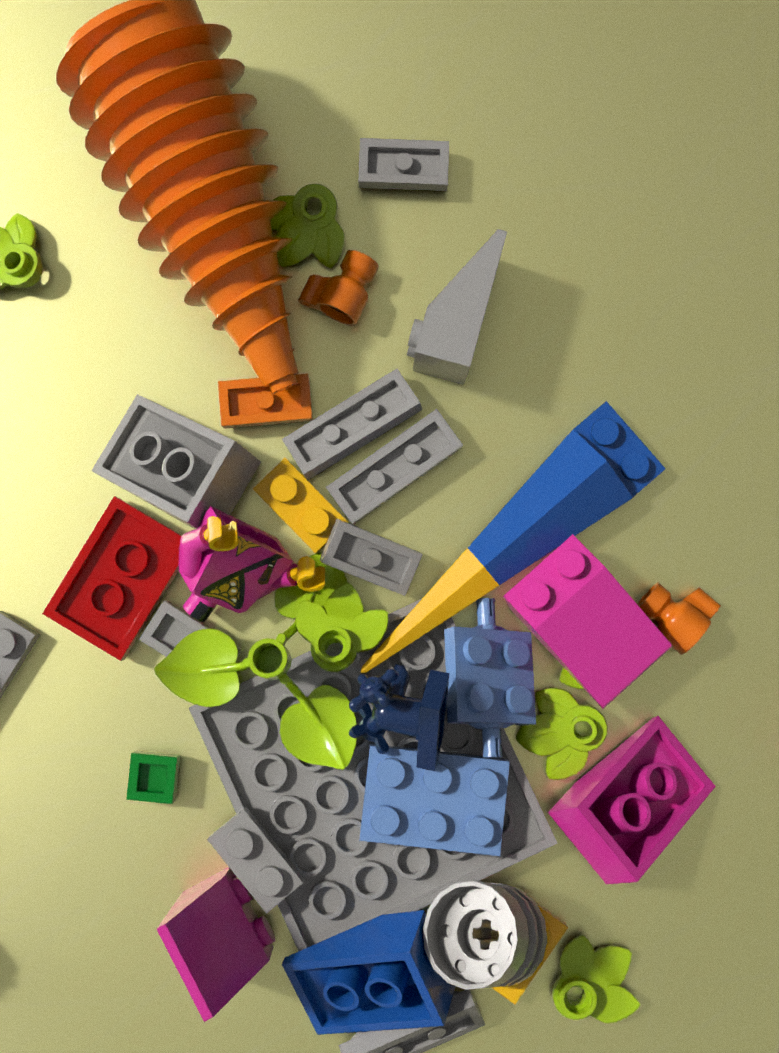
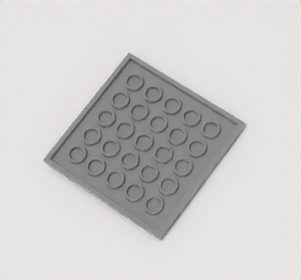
(318, 809)

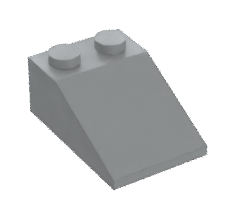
(452, 323)
(175, 463)

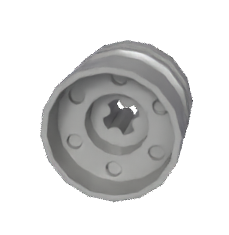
(460, 935)

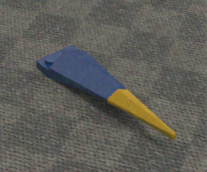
(576, 486)

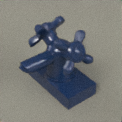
(402, 714)

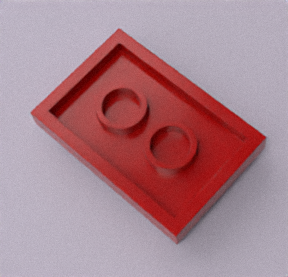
(117, 579)

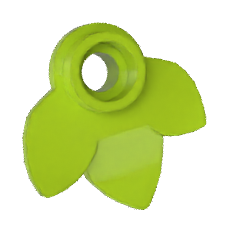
(309, 233)
(16, 248)
(341, 622)
(556, 733)
(600, 977)

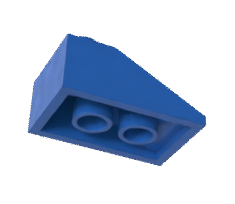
(371, 978)

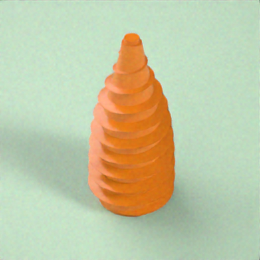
(177, 145)

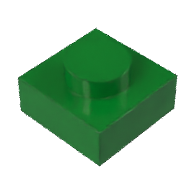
(153, 777)

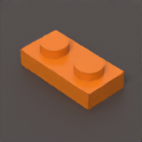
(252, 404)

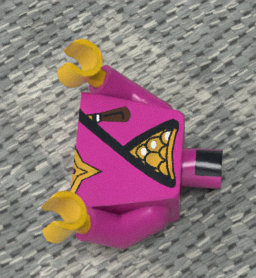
(237, 565)

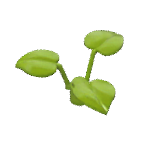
(205, 674)

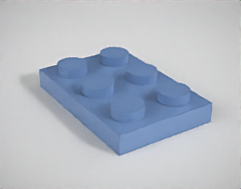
(441, 809)

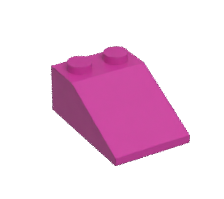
(587, 621)
(633, 803)
(216, 940)

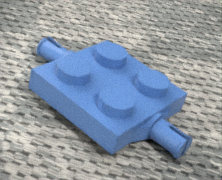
(489, 677)

